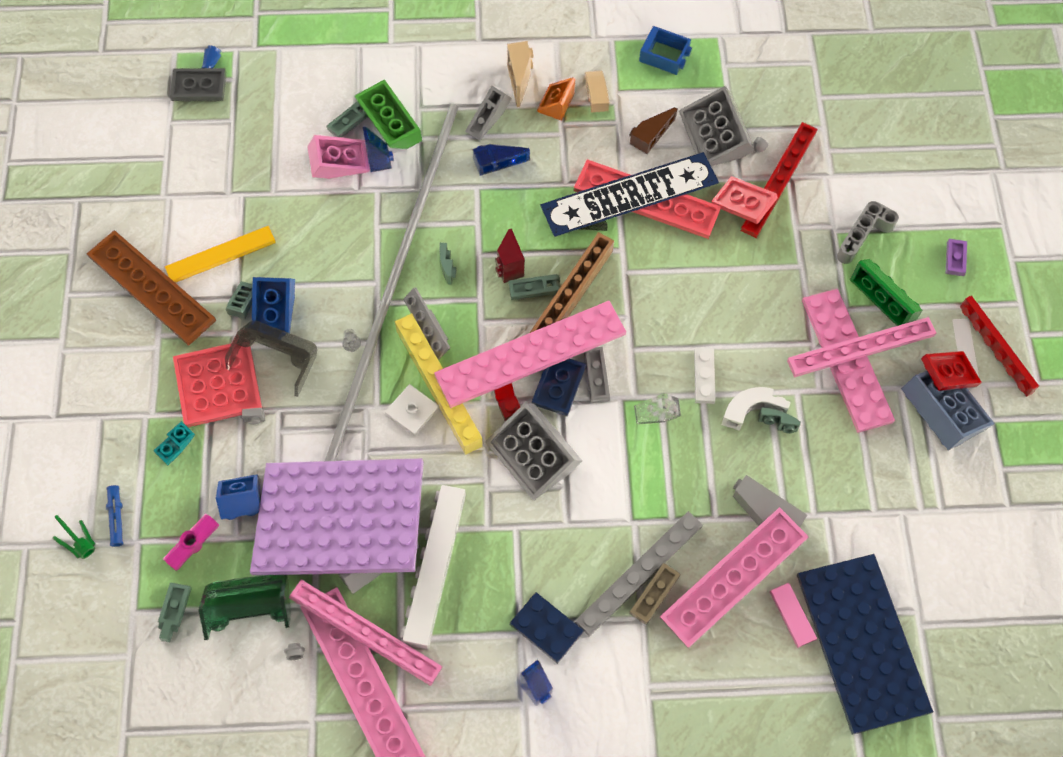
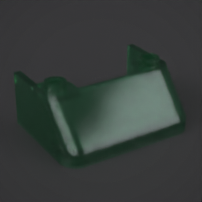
(244, 599)

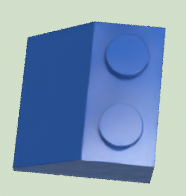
(238, 497)

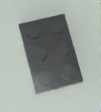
(198, 84)

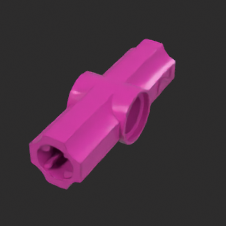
(181, 551)

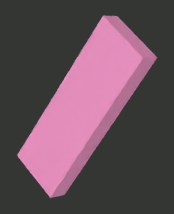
(793, 615)

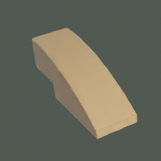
(597, 91)

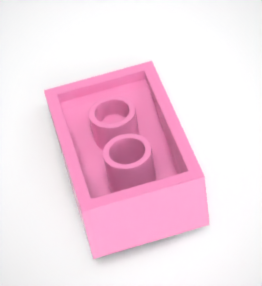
(337, 156)

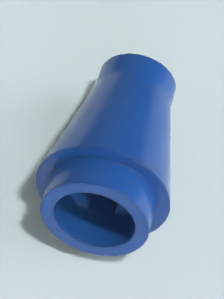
(211, 56)

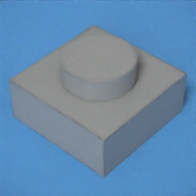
(253, 415)

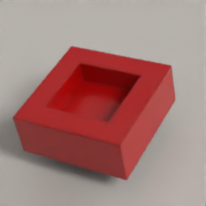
(508, 407)

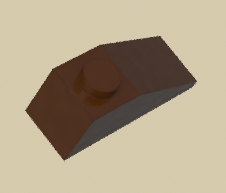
(651, 130)

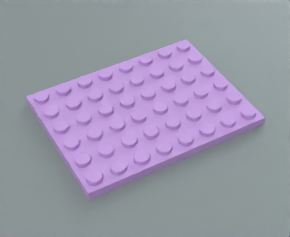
(338, 517)

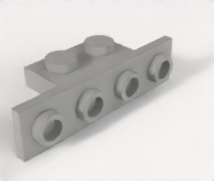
(427, 323)

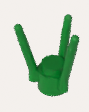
(83, 547)

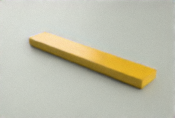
(220, 254)

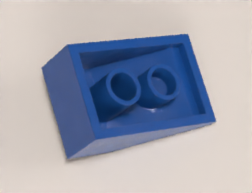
(273, 301)

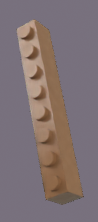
(577, 282)

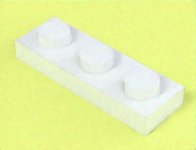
(704, 375)

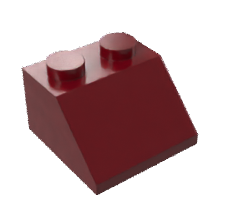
(509, 259)

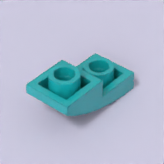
(176, 442)

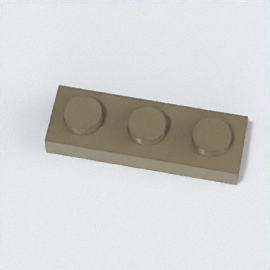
(654, 594)

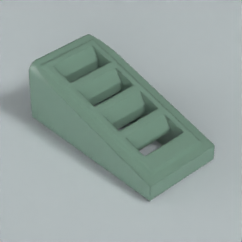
(231, 306)

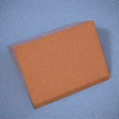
(557, 98)

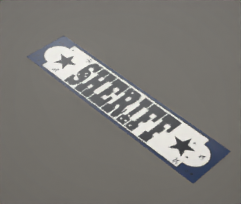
(629, 194)

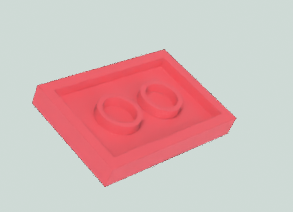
(744, 199)

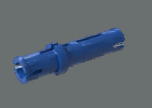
(113, 493)

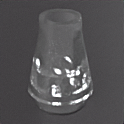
(351, 341)

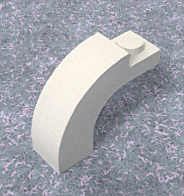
(751, 400)

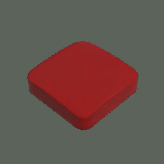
(504, 392)

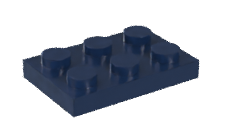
(559, 386)
(546, 627)

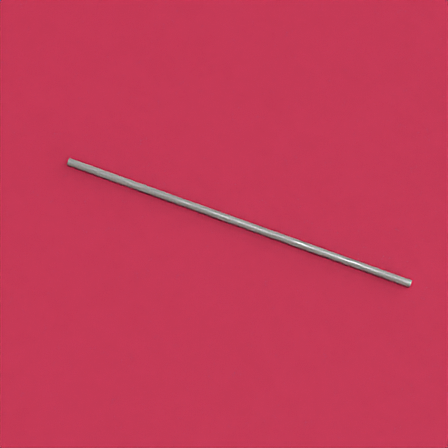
(391, 285)

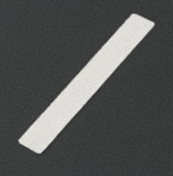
(965, 343)

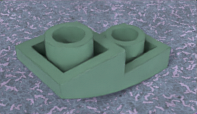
(446, 263)
(786, 422)

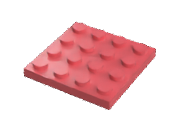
(210, 390)

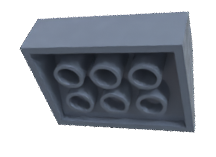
(949, 413)

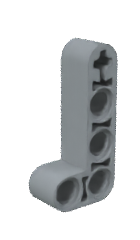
(860, 232)

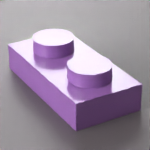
(956, 257)

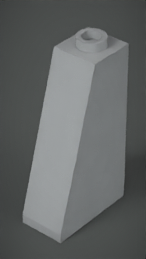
(762, 502)

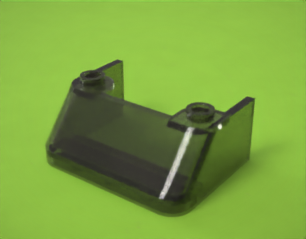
(301, 350)

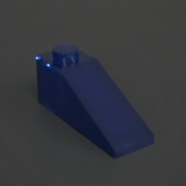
(377, 151)
(497, 157)
(536, 683)

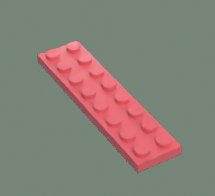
(680, 212)

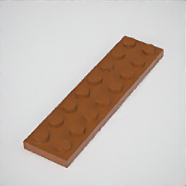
(151, 287)

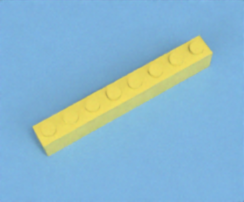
(427, 364)

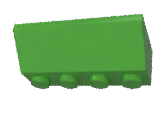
(389, 116)

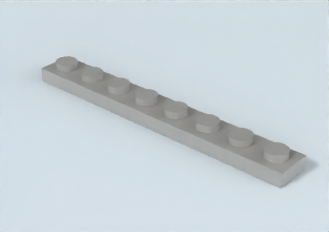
(638, 574)

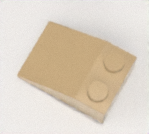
(519, 68)

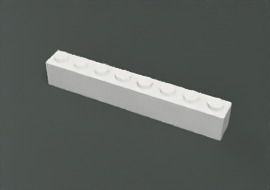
(434, 567)

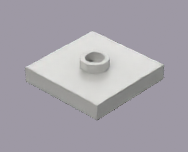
(412, 410)

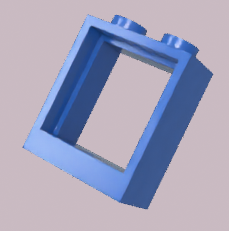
(670, 39)

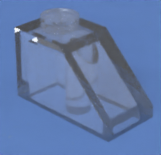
(657, 409)

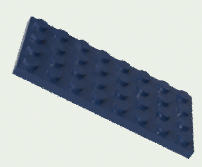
(864, 644)

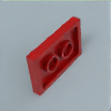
(951, 370)

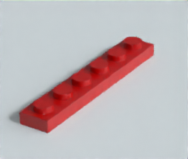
(999, 346)

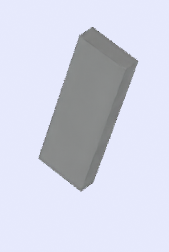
(597, 375)

